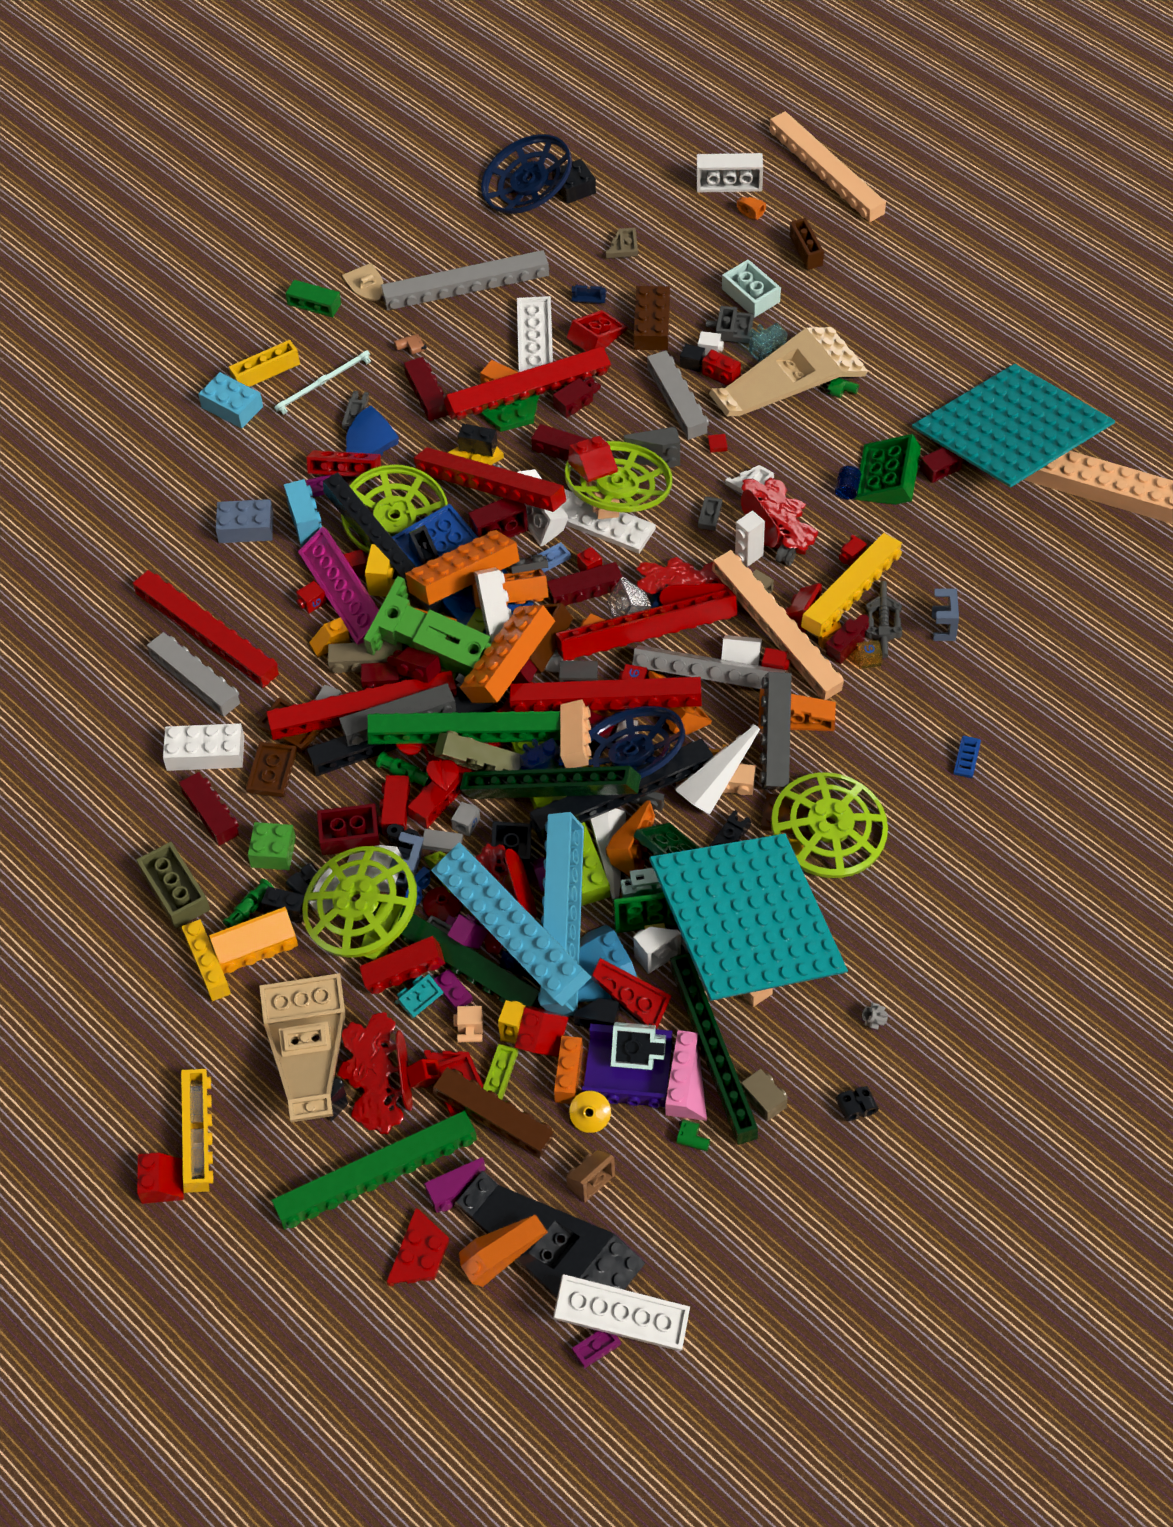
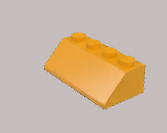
(254, 940)

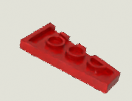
(636, 995)

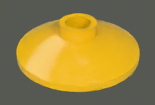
(600, 1107)

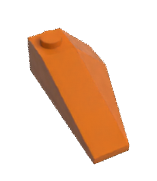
(692, 717)
(624, 849)
(496, 1250)

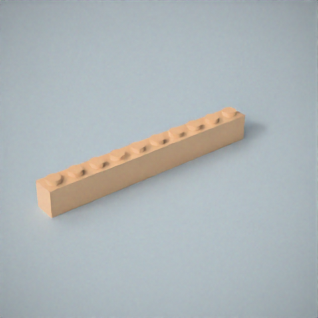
(827, 166)
(778, 625)

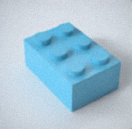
(230, 400)
(302, 510)

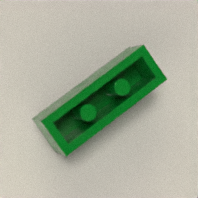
(313, 298)

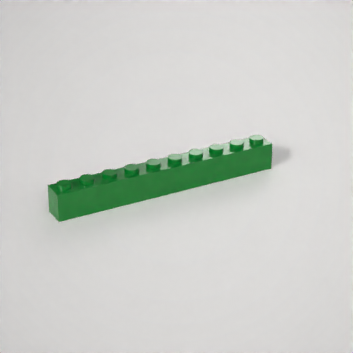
(480, 726)
(374, 1170)

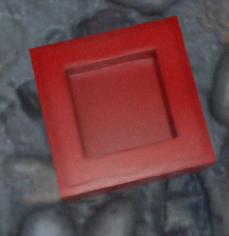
(717, 443)

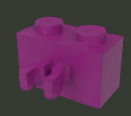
(467, 930)

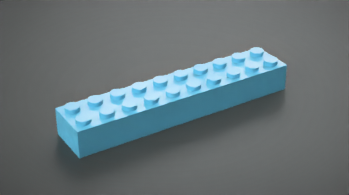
(563, 894)
(511, 924)

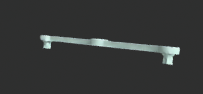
(323, 379)

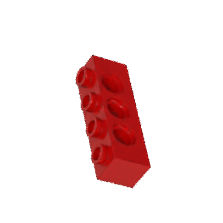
(342, 462)

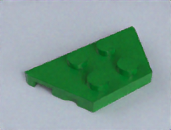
(513, 415)

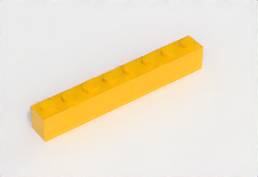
(851, 585)

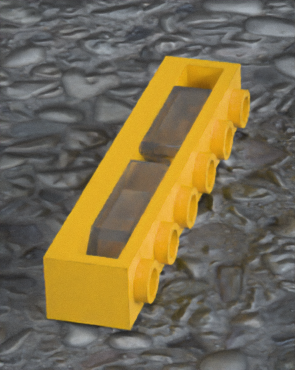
(195, 1130)

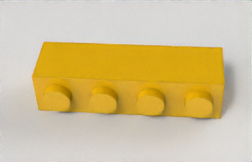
(265, 364)
(206, 960)

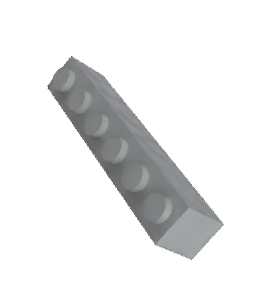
(677, 394)
(194, 674)

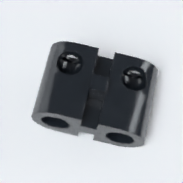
(393, 833)
(300, 881)
(856, 1103)

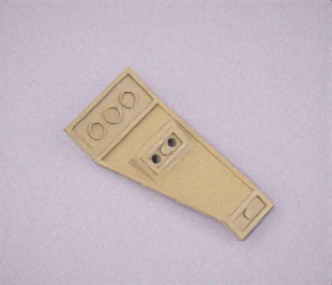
(798, 365)
(300, 1012)

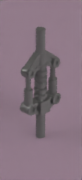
(884, 632)

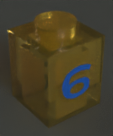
(868, 654)

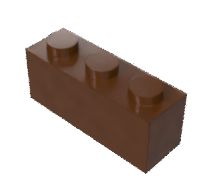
(806, 243)

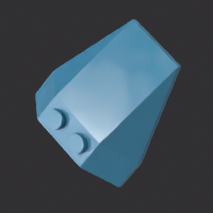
(606, 945)

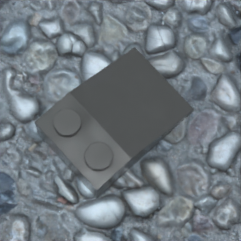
(661, 441)

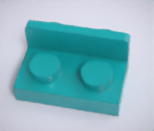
(419, 996)

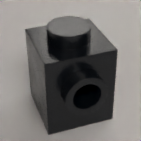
(692, 357)

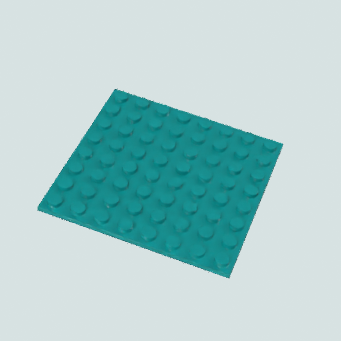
(1013, 424)
(747, 916)

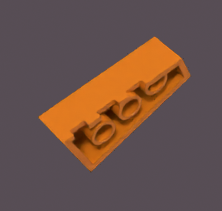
(808, 713)

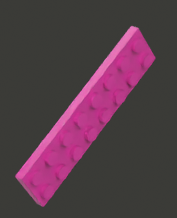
(339, 583)

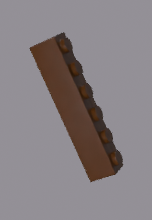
(493, 1112)

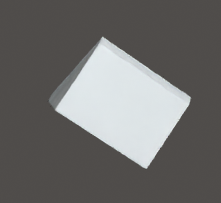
(741, 649)

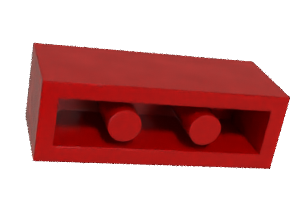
(395, 802)

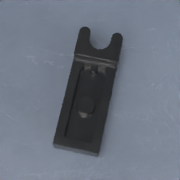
(732, 830)

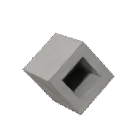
(465, 818)

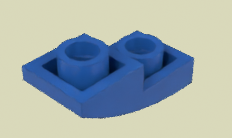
(422, 881)

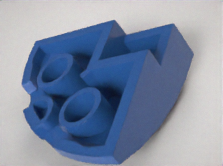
(370, 433)

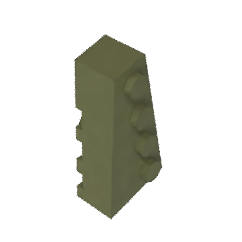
(475, 754)

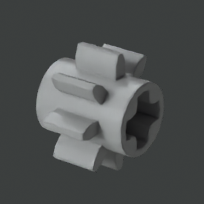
(874, 1015)

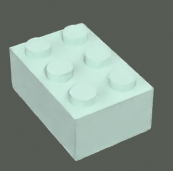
(751, 288)

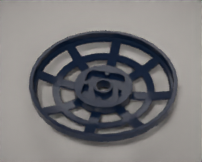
(519, 179)
(637, 748)

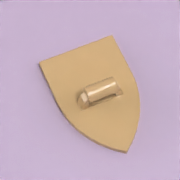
(365, 282)

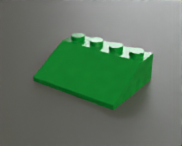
(889, 470)
(639, 911)

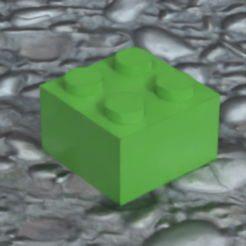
(271, 846)

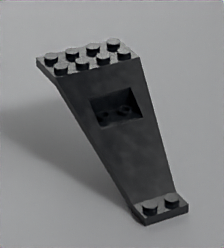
(584, 1250)

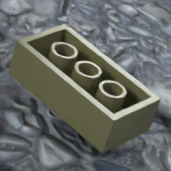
(173, 884)

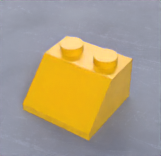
(378, 573)

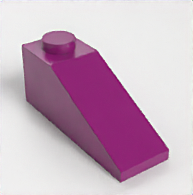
(448, 1187)

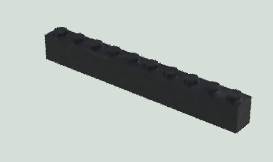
(372, 531)
(337, 754)
(687, 761)

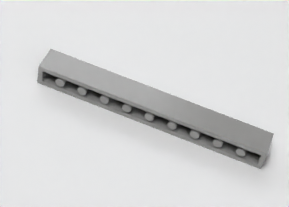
(465, 280)

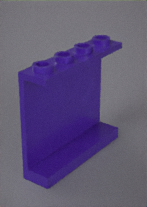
(621, 1083)

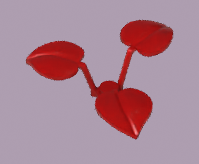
(440, 771)

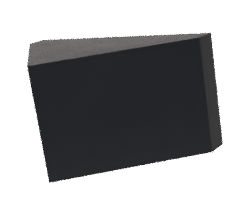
(422, 545)

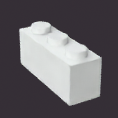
(750, 538)

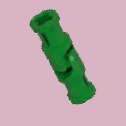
(402, 768)
(247, 905)

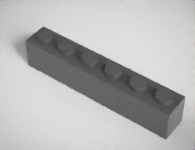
(429, 701)
(776, 730)

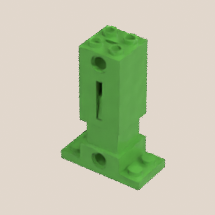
(430, 632)

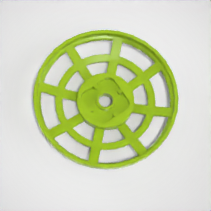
(627, 481)
(395, 504)
(828, 832)
(364, 906)

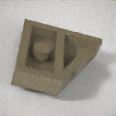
(623, 244)

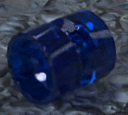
(848, 482)

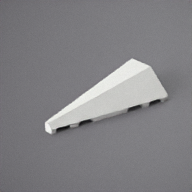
(710, 781)
(603, 829)

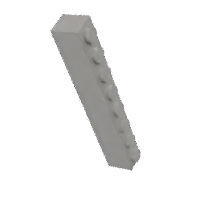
(701, 666)

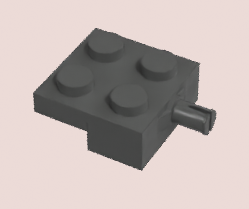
(733, 325)

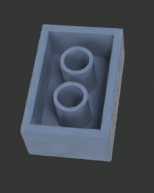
(244, 521)

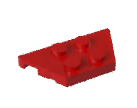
(460, 1061)
(419, 1252)

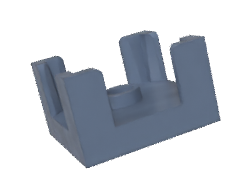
(946, 615)
(411, 857)

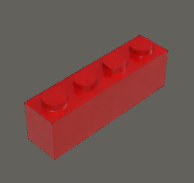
(402, 965)

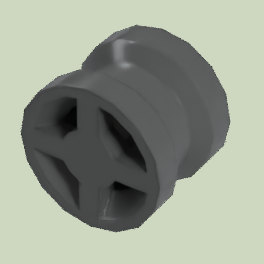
(785, 555)

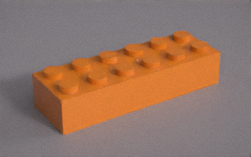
(456, 568)
(507, 654)

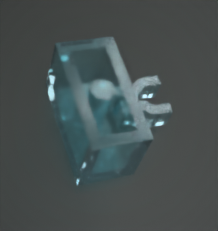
(766, 341)

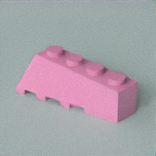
(685, 1086)

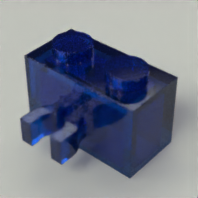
(541, 756)

